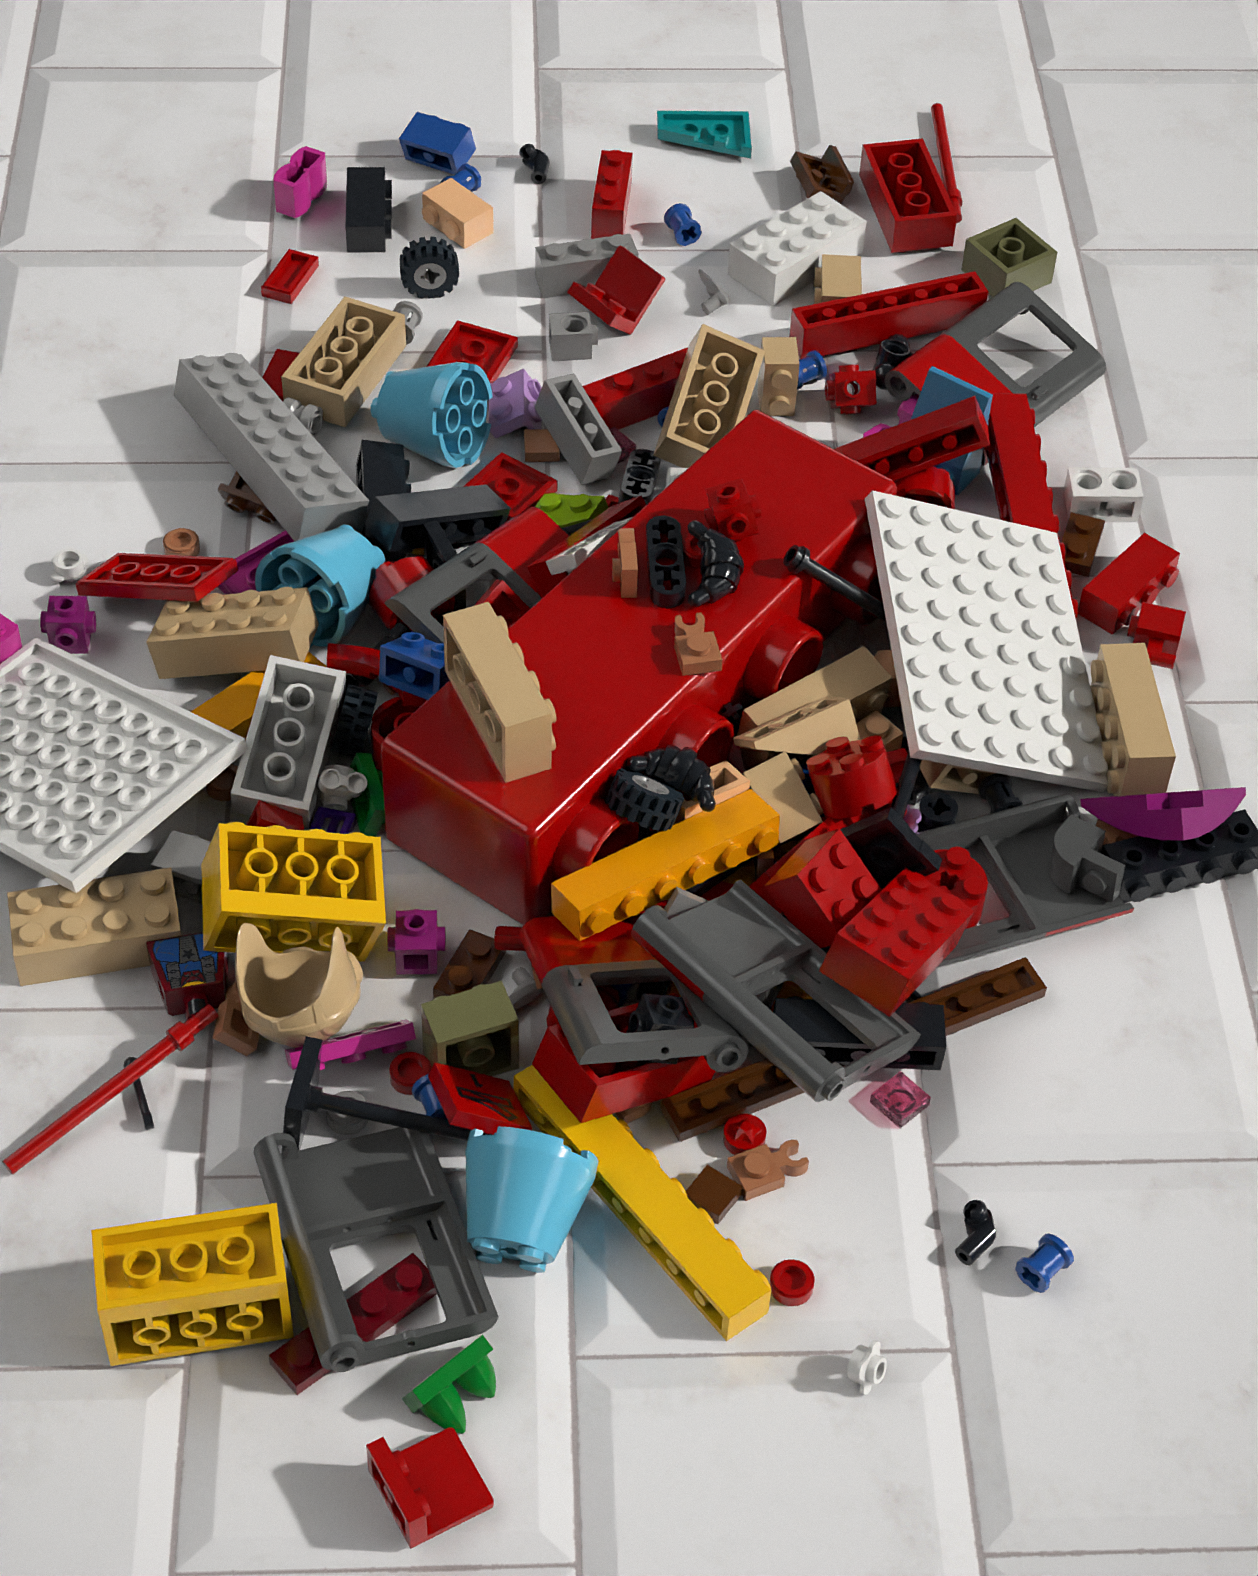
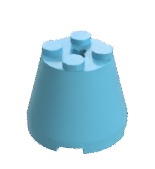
(436, 411)
(335, 569)
(523, 1194)

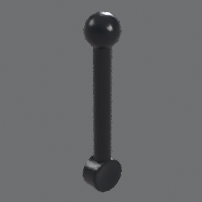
(146, 1114)

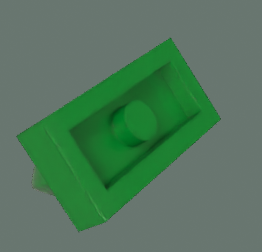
(370, 804)
(440, 1398)

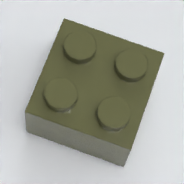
(1008, 256)
(472, 1030)

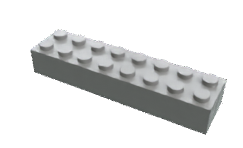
(268, 446)

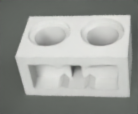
(1104, 493)

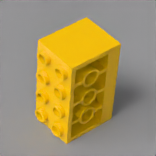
(292, 888)
(191, 1284)

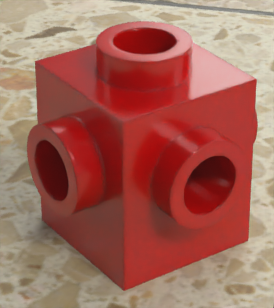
(863, 389)
(732, 510)

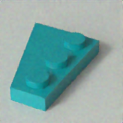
(709, 130)

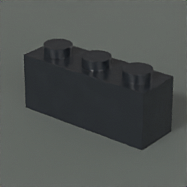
(367, 209)

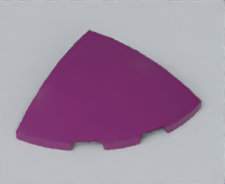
(1167, 814)

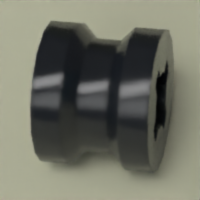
(937, 811)

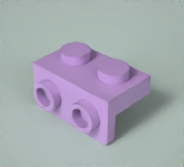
(514, 403)

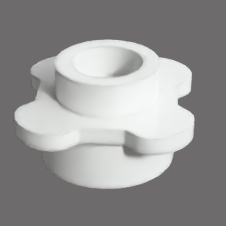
(69, 566)
(866, 1366)

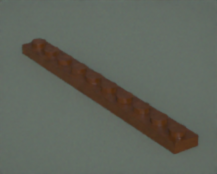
(765, 1085)

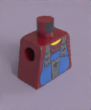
(188, 974)

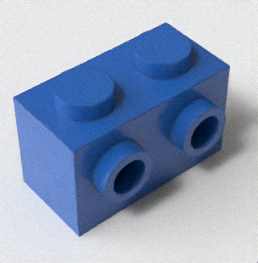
(437, 143)
(413, 665)

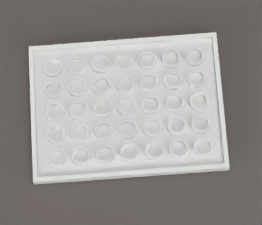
(985, 644)
(92, 762)

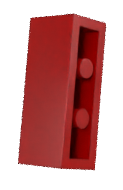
(611, 193)
(1127, 582)

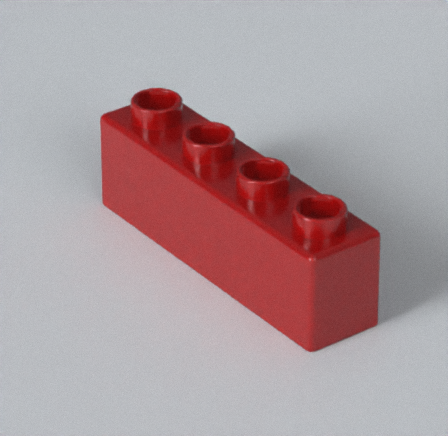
(618, 676)

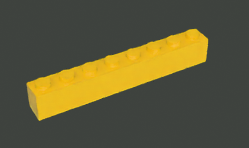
(655, 1211)

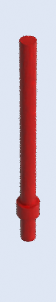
(945, 158)
(177, 1037)

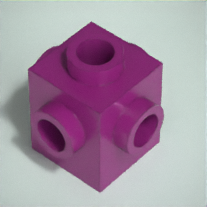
(69, 623)
(416, 941)

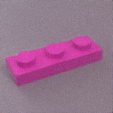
(352, 1046)

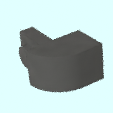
(1079, 861)

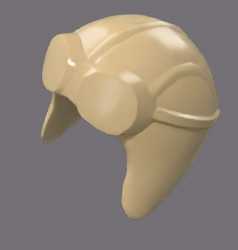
(297, 989)

